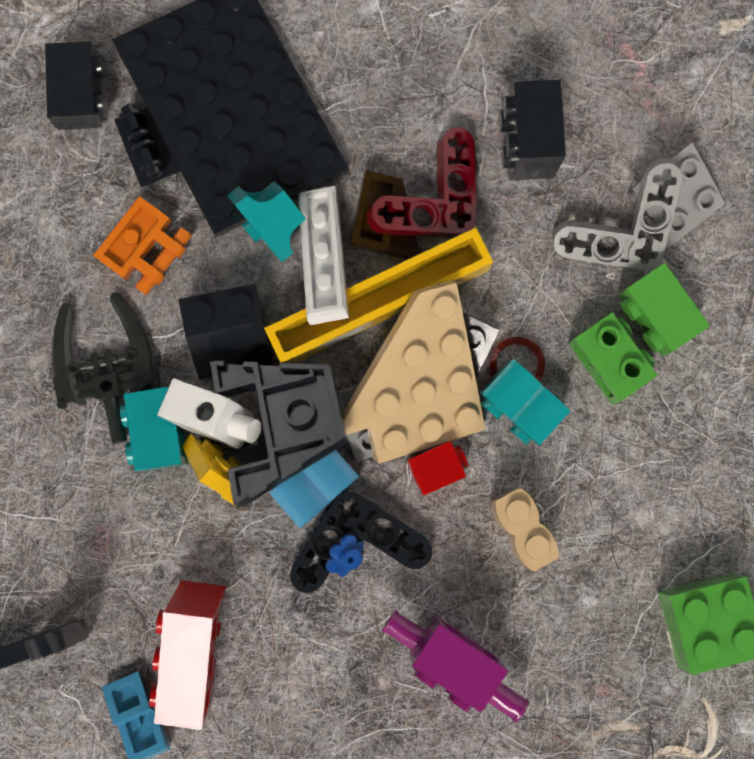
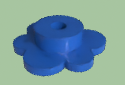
(345, 555)

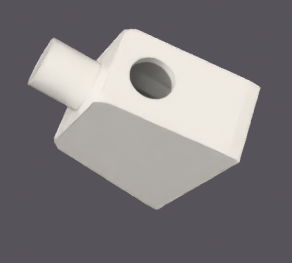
(221, 420)

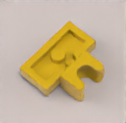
(210, 465)

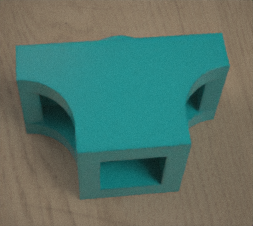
(269, 217)

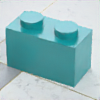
(153, 440)

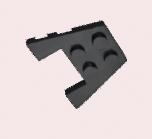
(298, 419)

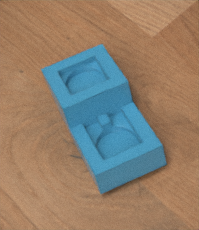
(131, 712)

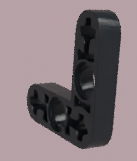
(362, 527)
(44, 643)

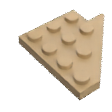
(420, 381)

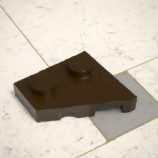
(362, 236)

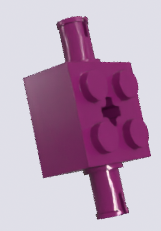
(457, 664)

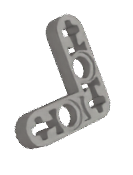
(628, 239)

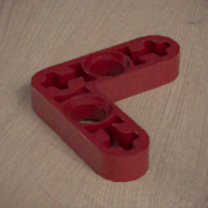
(440, 208)

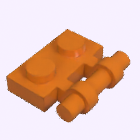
(134, 238)

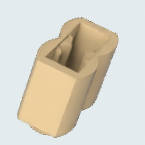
(528, 539)

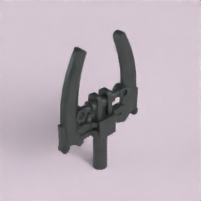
(107, 383)

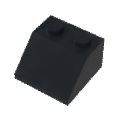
(226, 328)

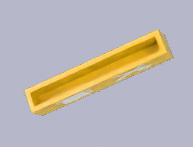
(382, 296)

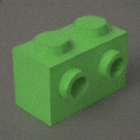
(662, 311)
(614, 358)

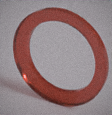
(519, 341)

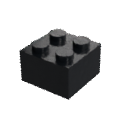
(533, 130)

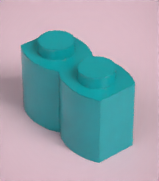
(523, 402)

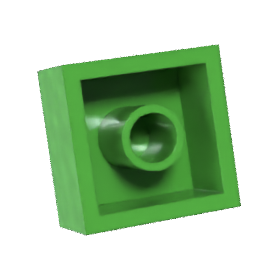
(710, 622)

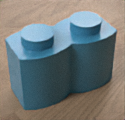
(314, 488)

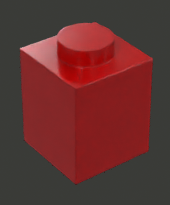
(438, 467)

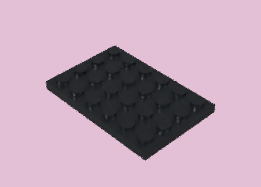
(229, 105)

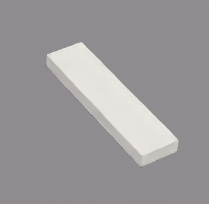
(322, 256)

